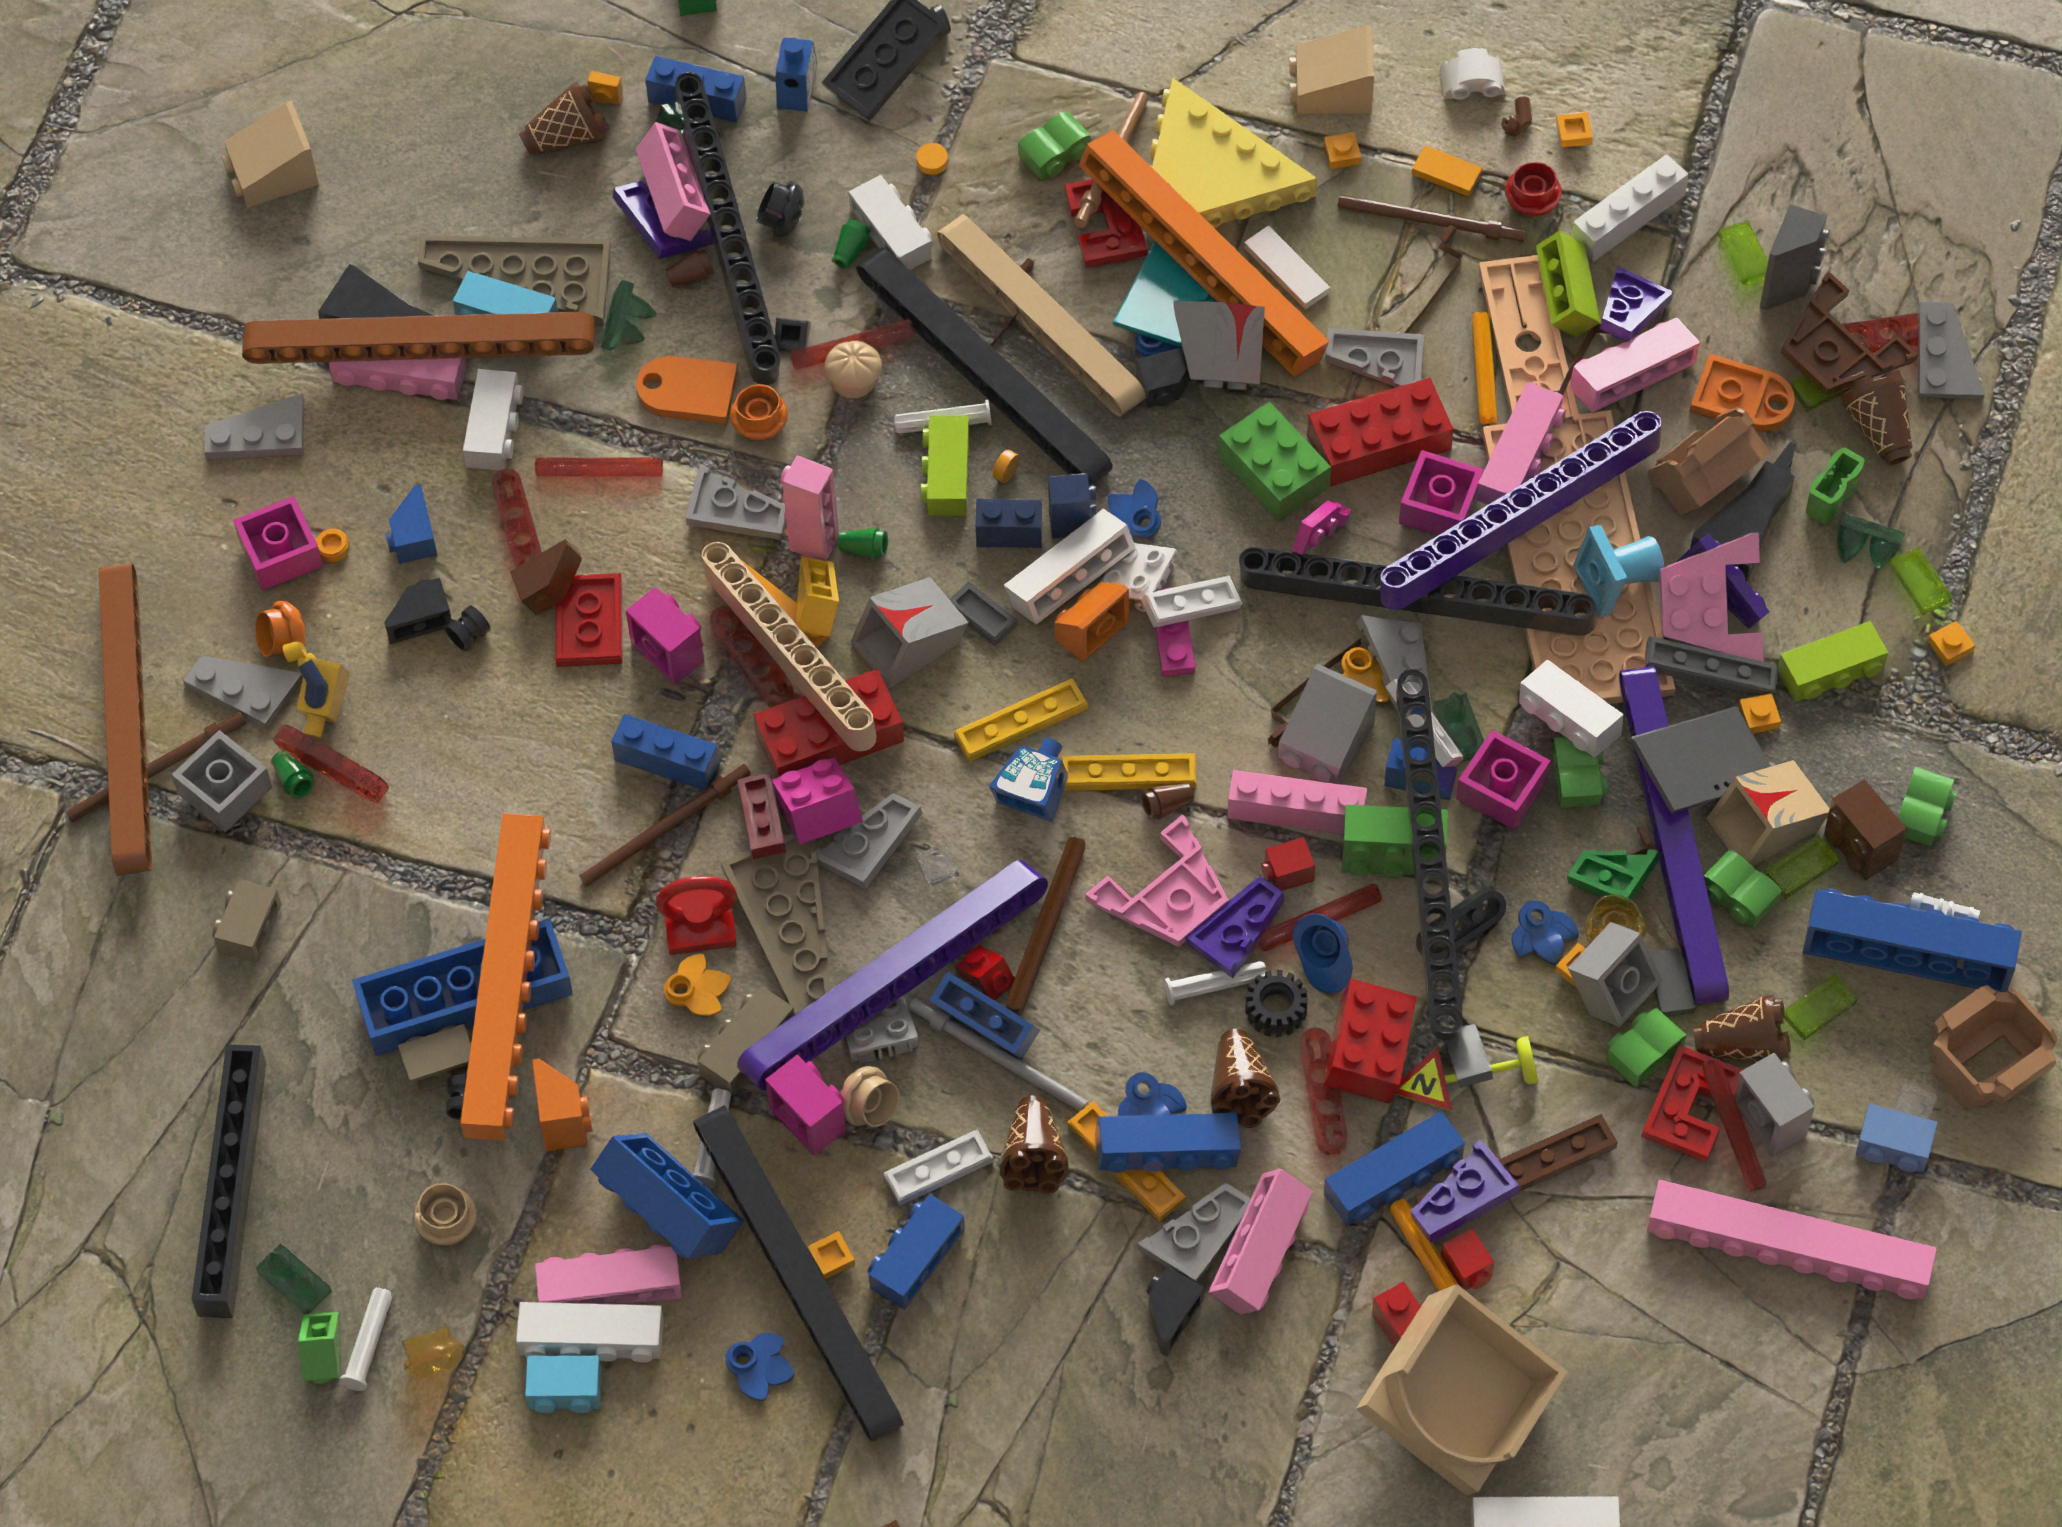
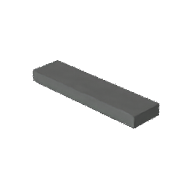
(1711, 667)

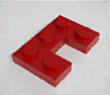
(1123, 235)
(1670, 1119)

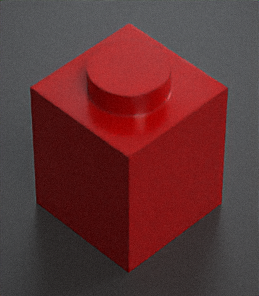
(1289, 864)
(1468, 1260)

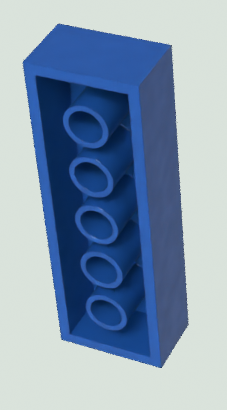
(1911, 940)
(444, 990)

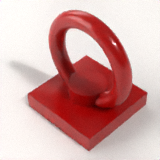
(698, 914)

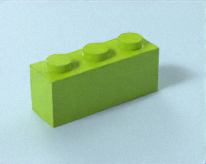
(1568, 284)
(946, 465)
(1832, 662)

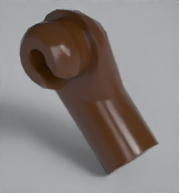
(1522, 119)

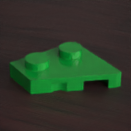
(1612, 872)

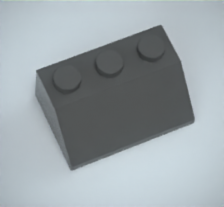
(1795, 257)

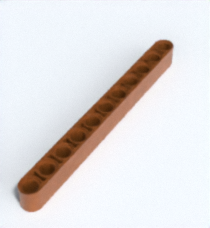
(418, 337)
(125, 720)

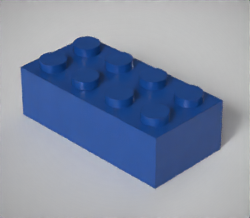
(666, 1195)

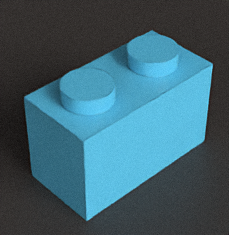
(563, 1383)

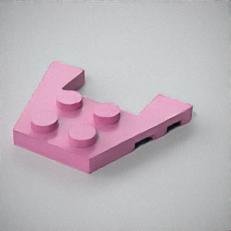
(1696, 599)
(1176, 899)

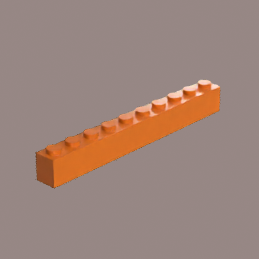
(1201, 249)
(504, 977)

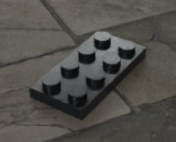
(885, 55)

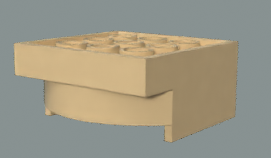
(1461, 1389)

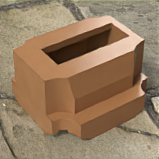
(1708, 461)
(1978, 1024)

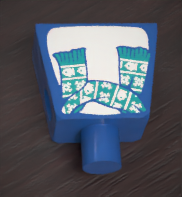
(797, 62)
(1032, 780)

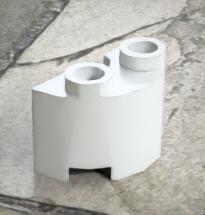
(1472, 72)

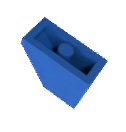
(411, 529)
(1395, 772)

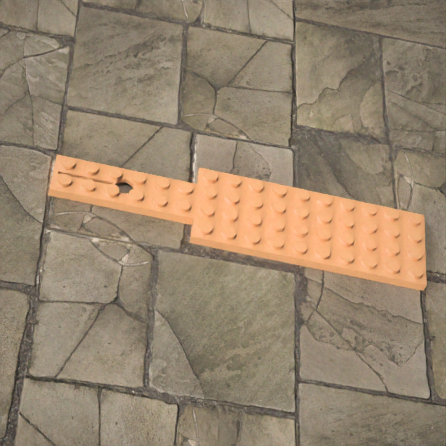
(1548, 550)

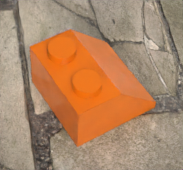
(1093, 619)
(562, 1111)

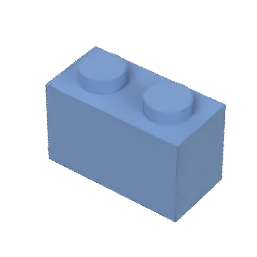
(1896, 1138)

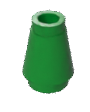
(851, 242)
(864, 542)
(293, 775)

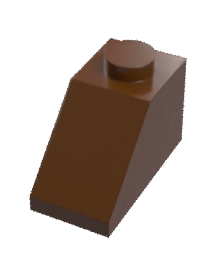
(547, 577)

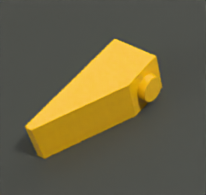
(816, 597)

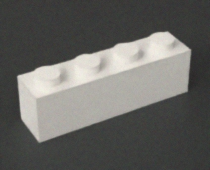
(1630, 207)
(1069, 566)
(590, 1330)
(1545, 1512)

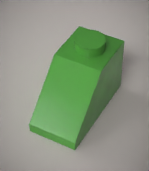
(320, 1347)

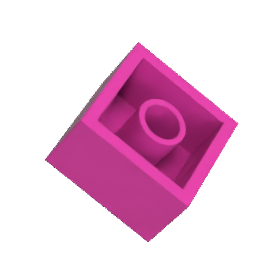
(1439, 493)
(278, 543)
(665, 635)
(1503, 779)
(817, 800)
(806, 1104)

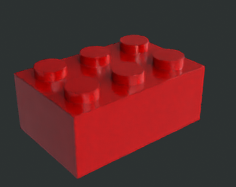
(1370, 1041)

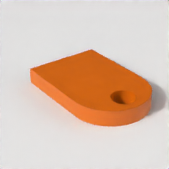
(1733, 384)
(688, 388)

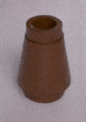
(690, 269)
(1165, 799)

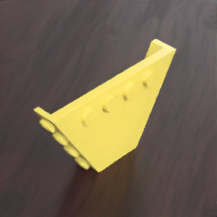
(1221, 163)

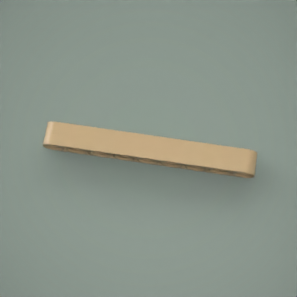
(1041, 315)
(789, 646)

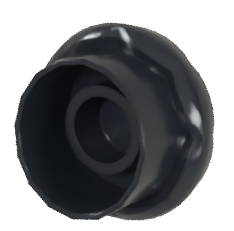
(781, 207)

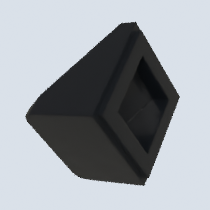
(791, 334)

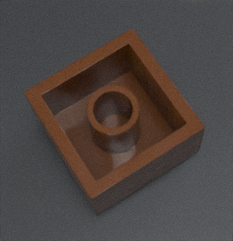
(1864, 830)

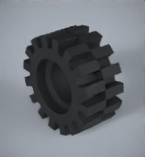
(1276, 985)

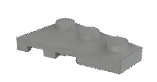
(1377, 354)
(1943, 355)
(261, 432)
(730, 508)
(1396, 647)
(244, 687)
(869, 844)
(1199, 1235)

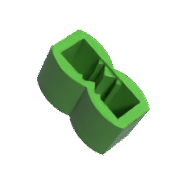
(1053, 145)
(1834, 485)
(1577, 775)
(1924, 805)
(1741, 889)
(1645, 1046)

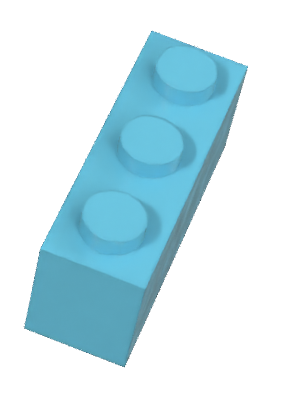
(491, 296)

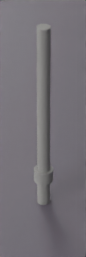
(943, 1022)

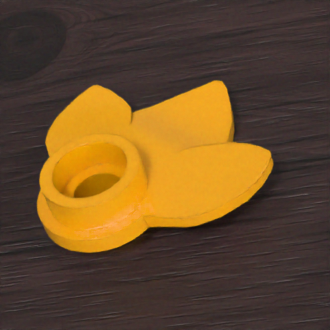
(1368, 674)
(701, 984)

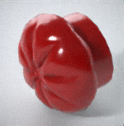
(1533, 189)

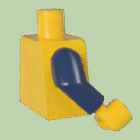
(320, 690)

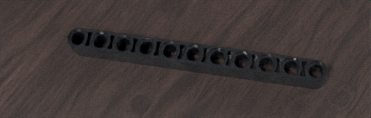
(727, 240)
(983, 366)
(1462, 606)
(1428, 837)
(798, 1274)

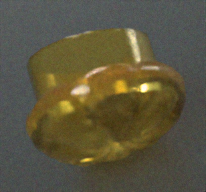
(1615, 910)
(432, 1353)

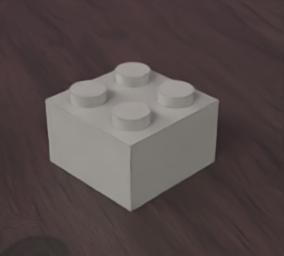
(222, 781)
(1615, 974)
(1774, 1103)

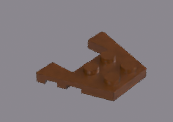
(1829, 352)

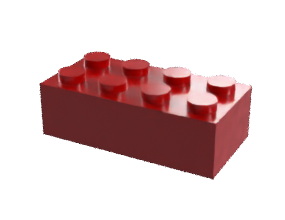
(1380, 431)
(798, 734)

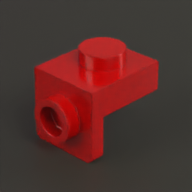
(987, 971)

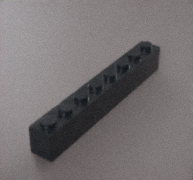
(229, 1181)

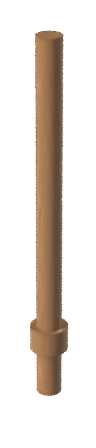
(1092, 198)

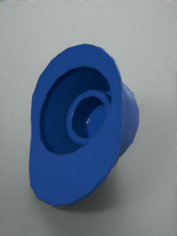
(1323, 952)

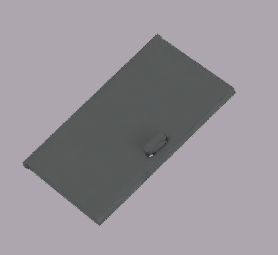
(1699, 757)

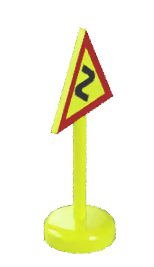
(1429, 1084)

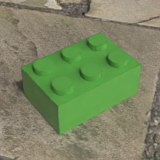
(1274, 461)
(1380, 840)

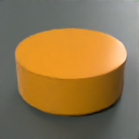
(932, 159)
(1006, 466)
(332, 545)

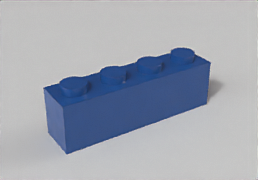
(1167, 1142)
(1394, 1168)

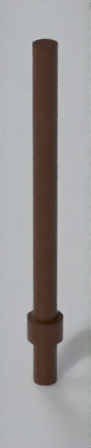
(1492, 230)
(161, 763)
(717, 789)

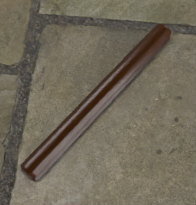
(1045, 925)

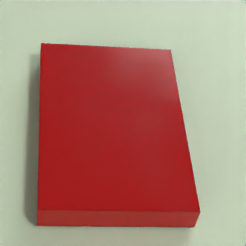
(590, 622)

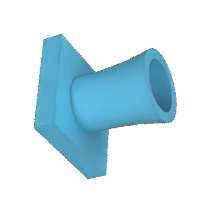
(1608, 569)

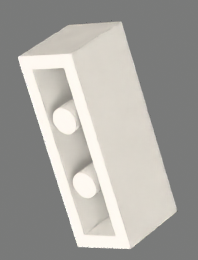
(891, 222)
(492, 420)
(1570, 709)

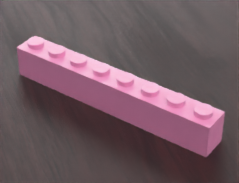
(1791, 1240)

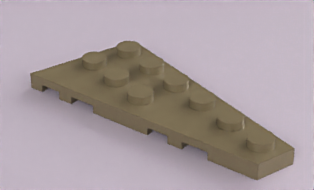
(563, 268)
(786, 916)

